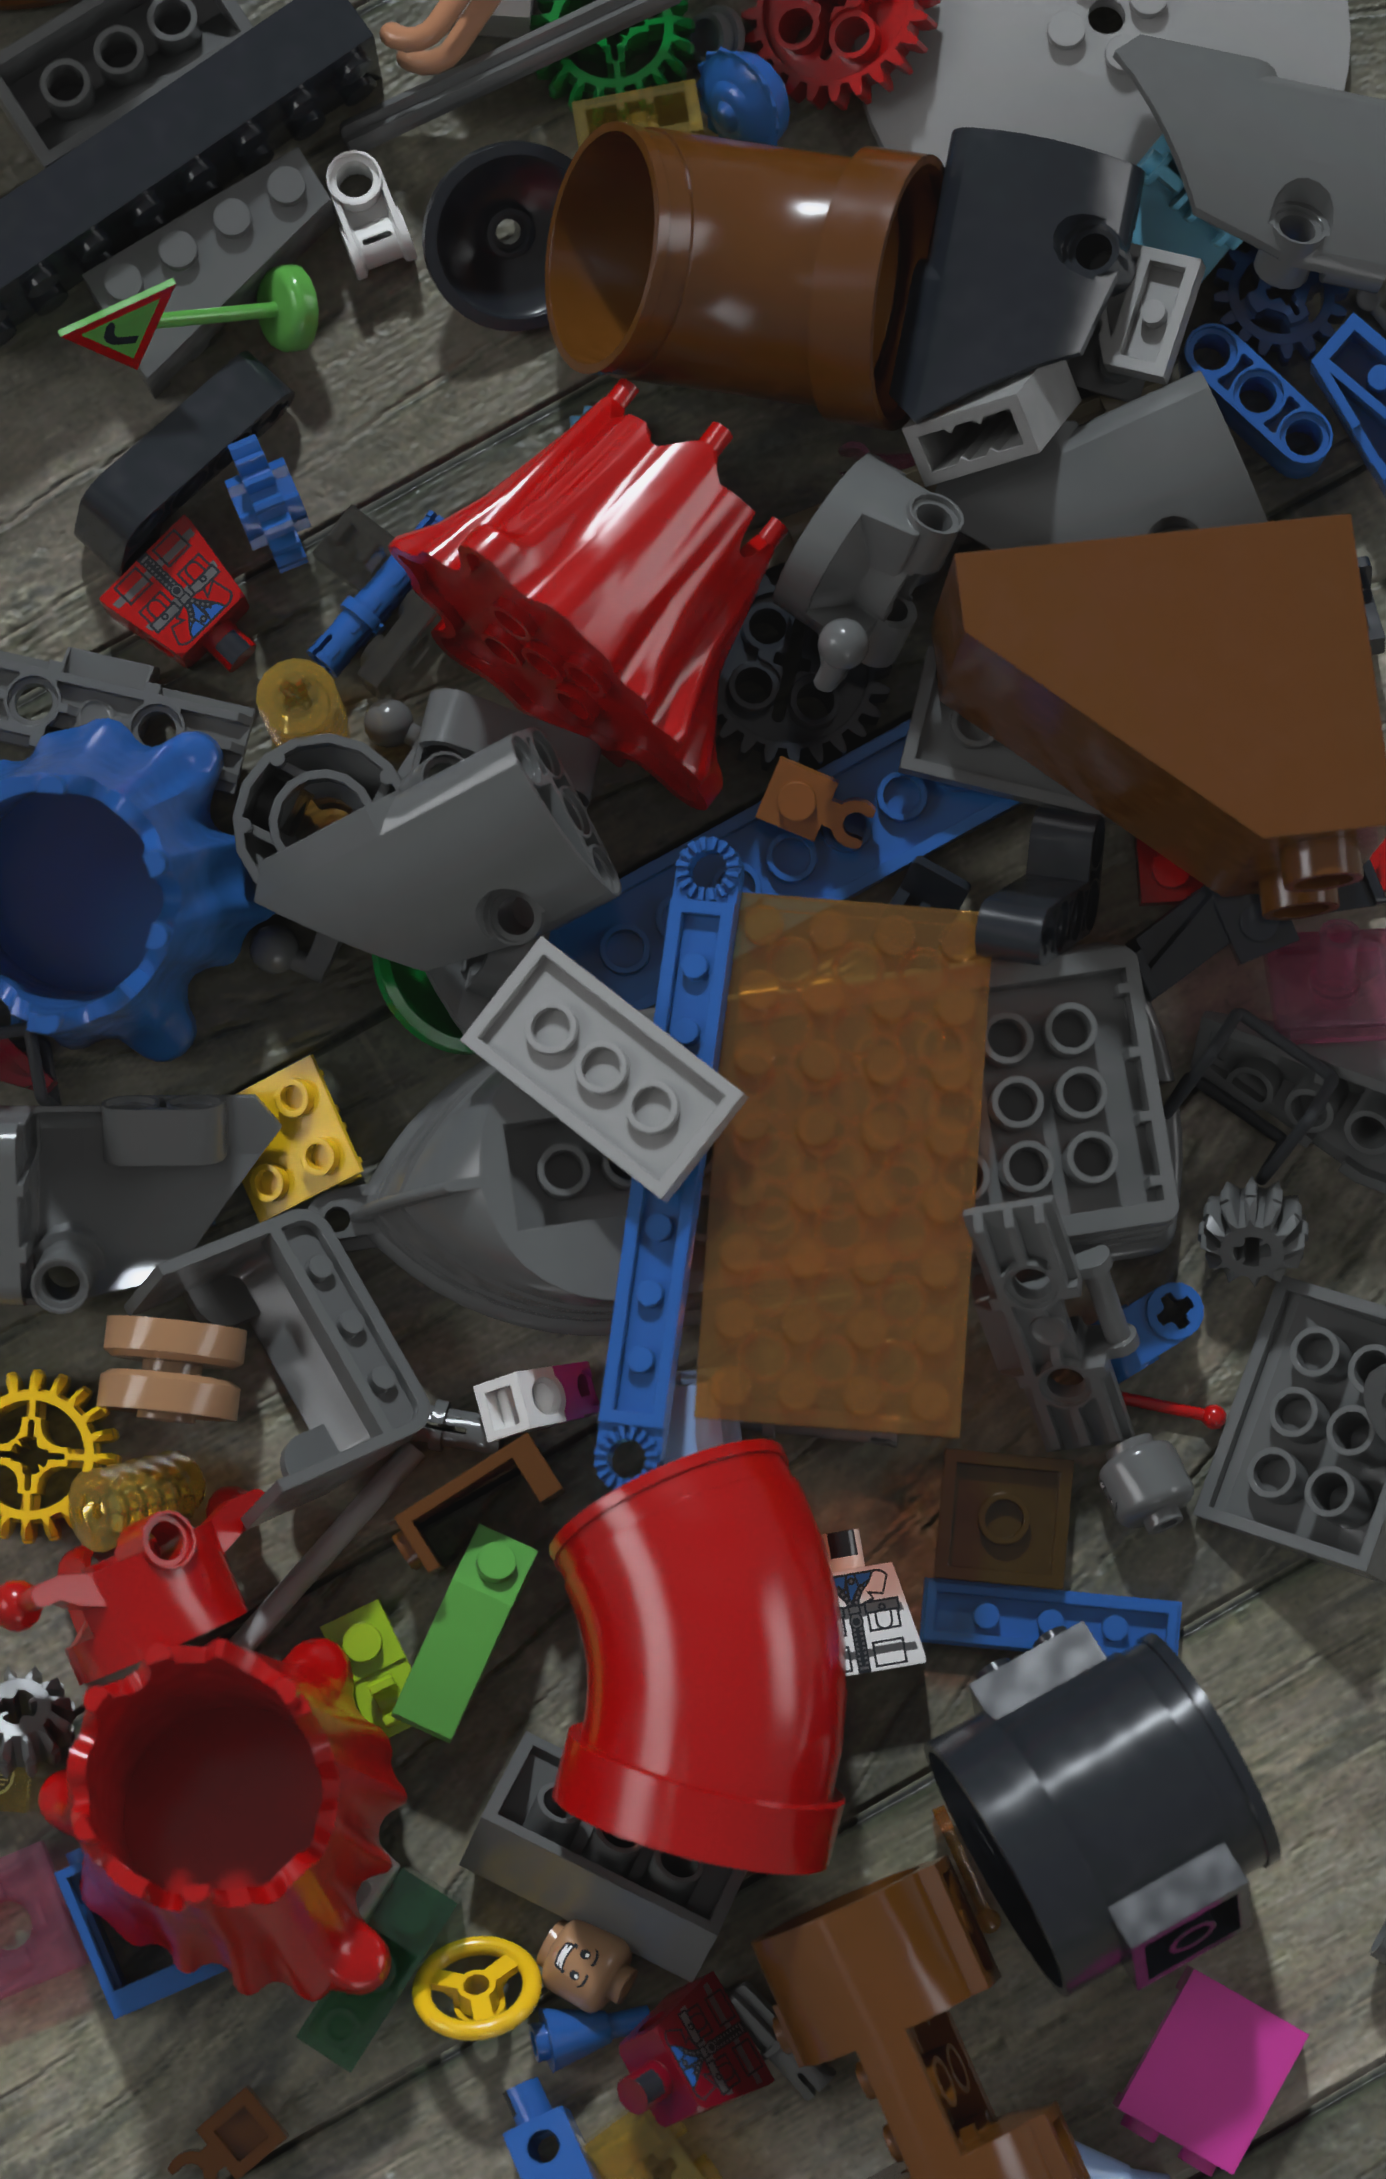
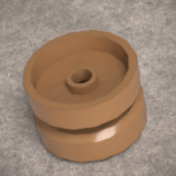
(171, 1372)

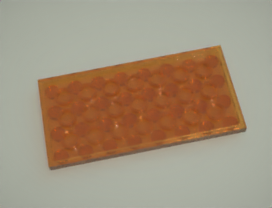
(845, 1170)

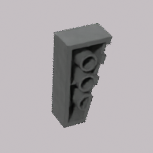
(217, 256)

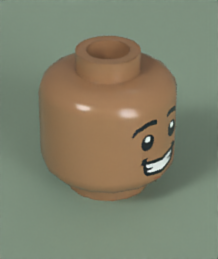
(586, 1965)

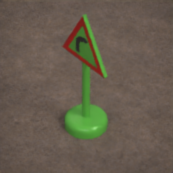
(123, 331)

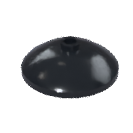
(473, 270)

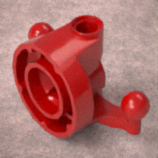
(142, 1588)

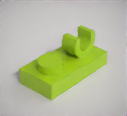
(376, 1662)

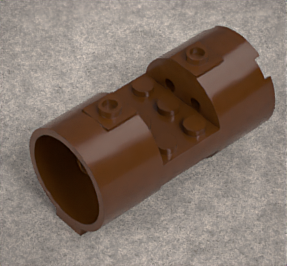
(880, 1981)

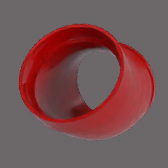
(708, 1664)

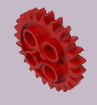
(836, 26)

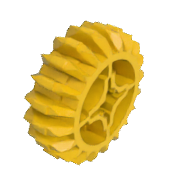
(35, 1425)

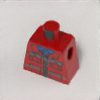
(182, 600)

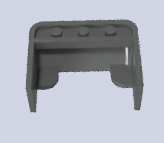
(320, 1337)

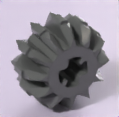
(1253, 1231)
(33, 1722)

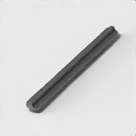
(495, 70)

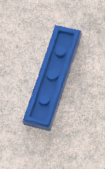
(1018, 1615)

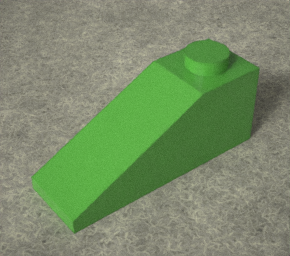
(465, 1633)

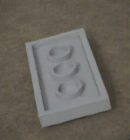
(604, 1069)

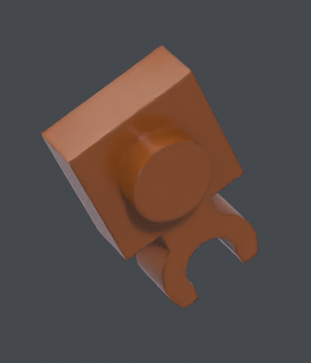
(804, 800)

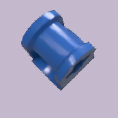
(1152, 1334)

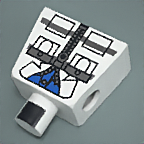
(872, 1609)

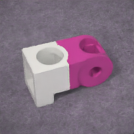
(536, 1399)

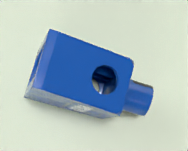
(534, 2123)

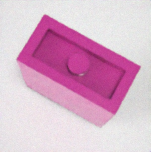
(1209, 2073)

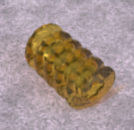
(300, 701)
(122, 1493)

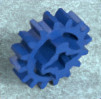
(267, 503)

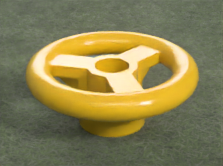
(478, 1993)

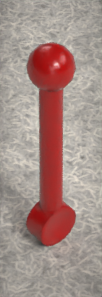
(1211, 1416)

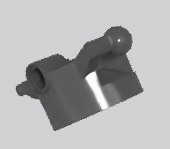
(862, 562)
(275, 798)

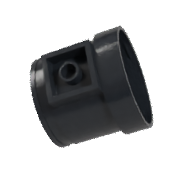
(1104, 1808)

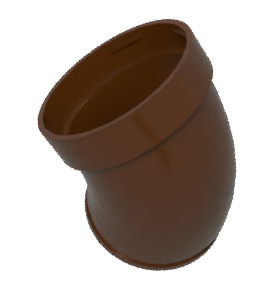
(739, 266)

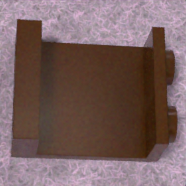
(522, 1452)

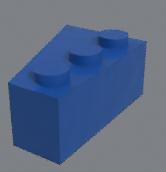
(1353, 380)

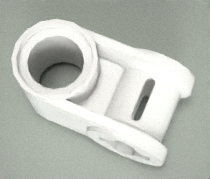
(370, 223)

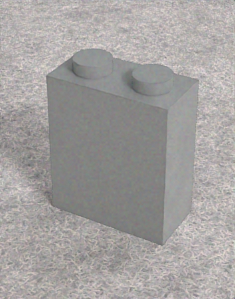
(993, 424)

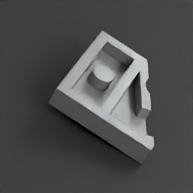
(1149, 319)

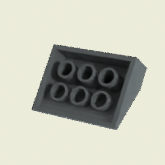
(1298, 1443)

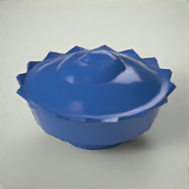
(743, 97)

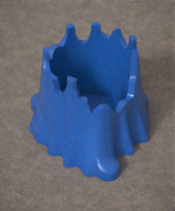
(116, 887)

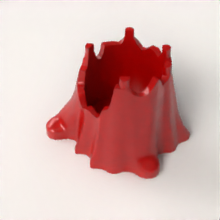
(603, 589)
(234, 1813)

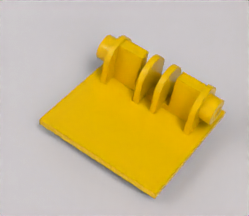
(308, 1151)

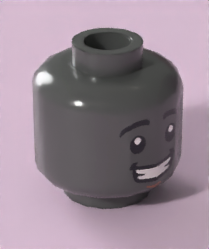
(1146, 1483)

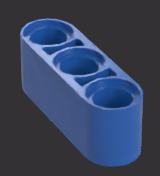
(1265, 430)

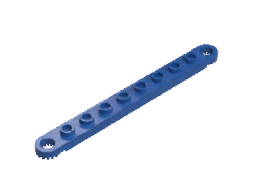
(658, 1233)

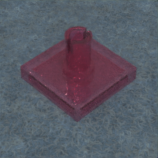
(1330, 985)

